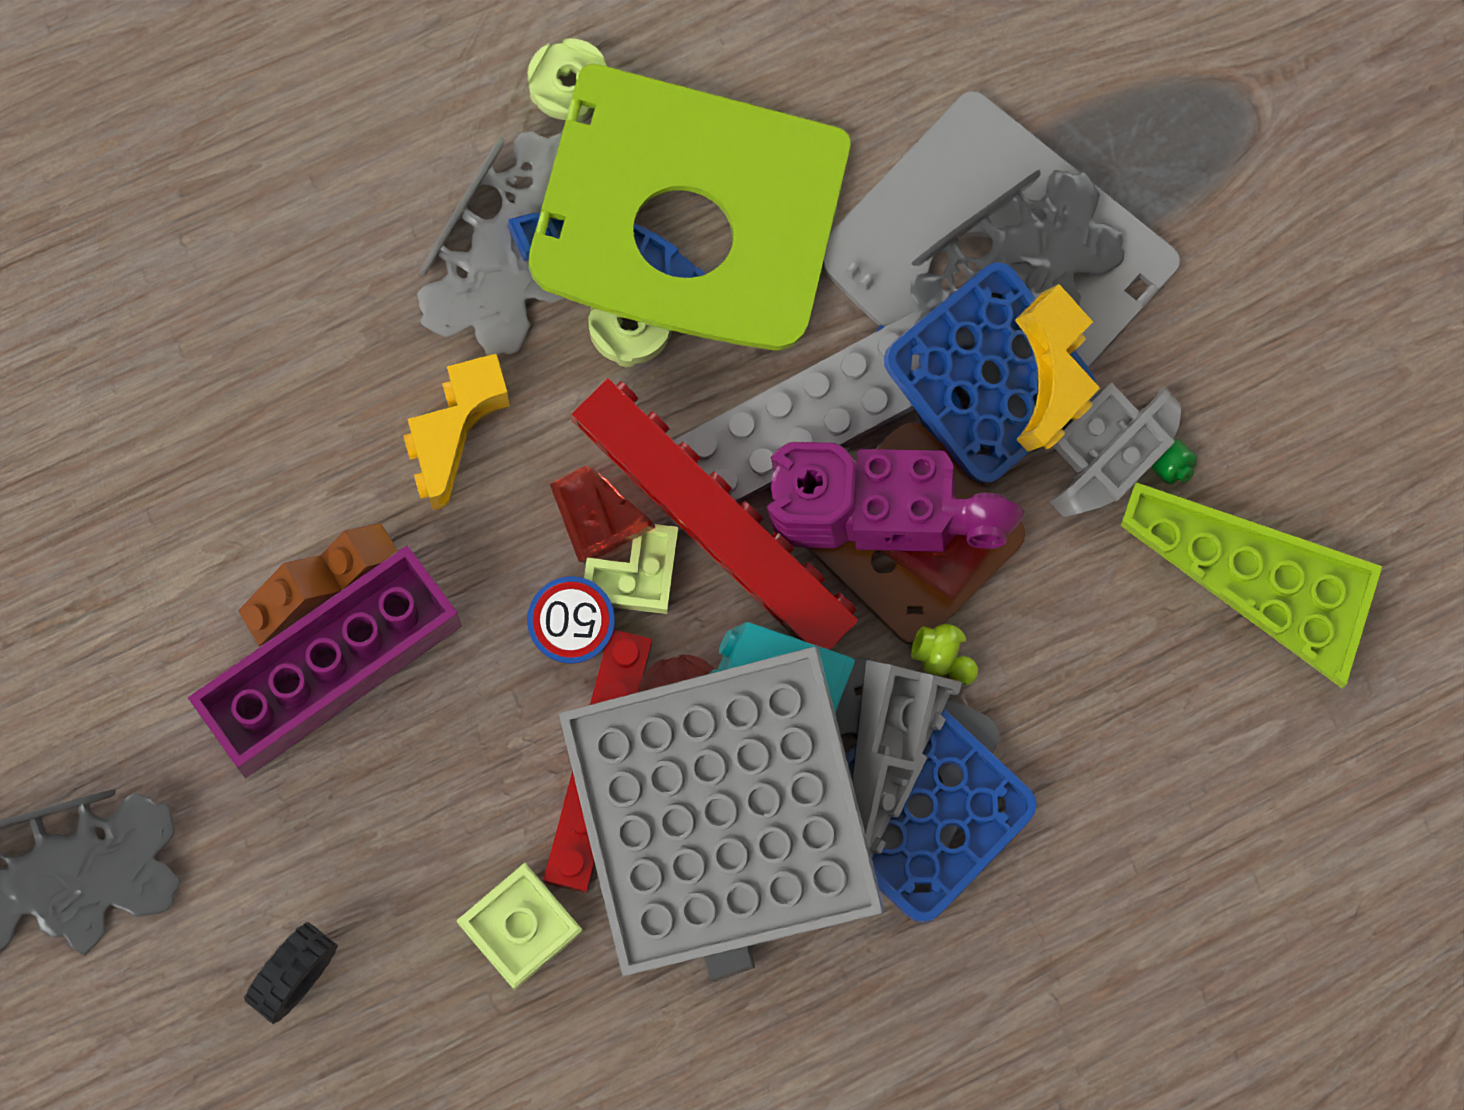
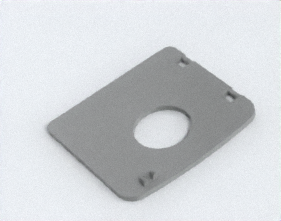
(948, 178)

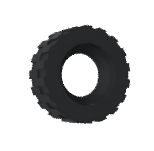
(290, 972)

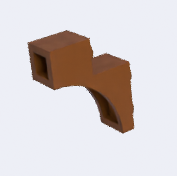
(309, 582)

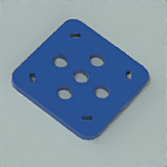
(948, 366)
(968, 806)

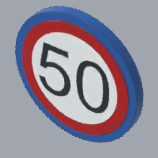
(571, 620)

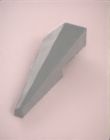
(894, 728)

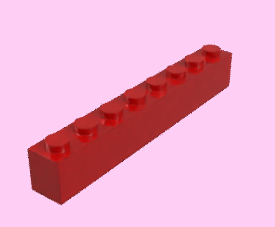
(712, 517)

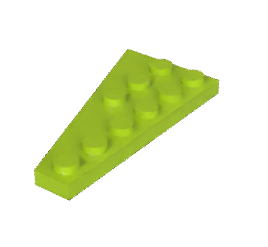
(1281, 583)

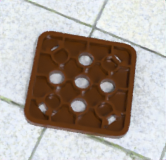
(892, 593)

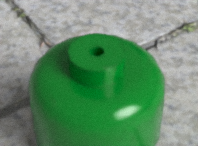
(1176, 463)

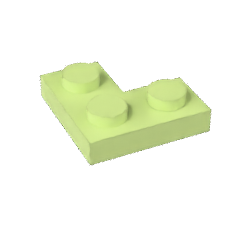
(645, 580)

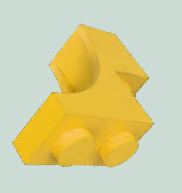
(1054, 331)

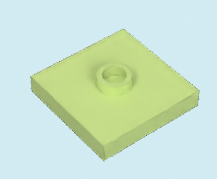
(519, 926)

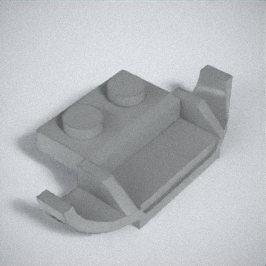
(1113, 447)

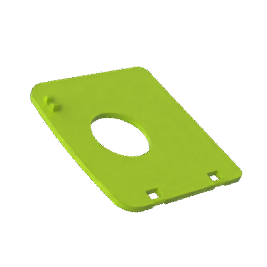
(650, 137)

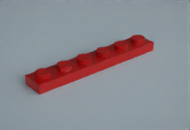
(618, 676)

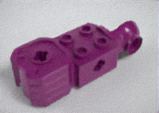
(880, 500)

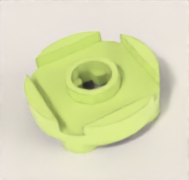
(558, 60)
(623, 345)

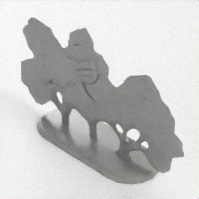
(497, 276)

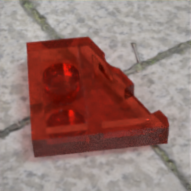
(597, 514)

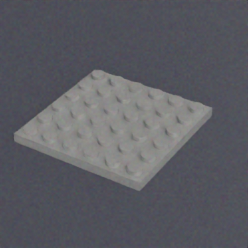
(721, 812)

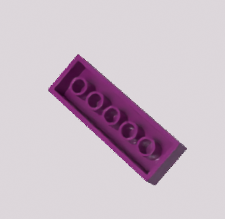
(326, 661)

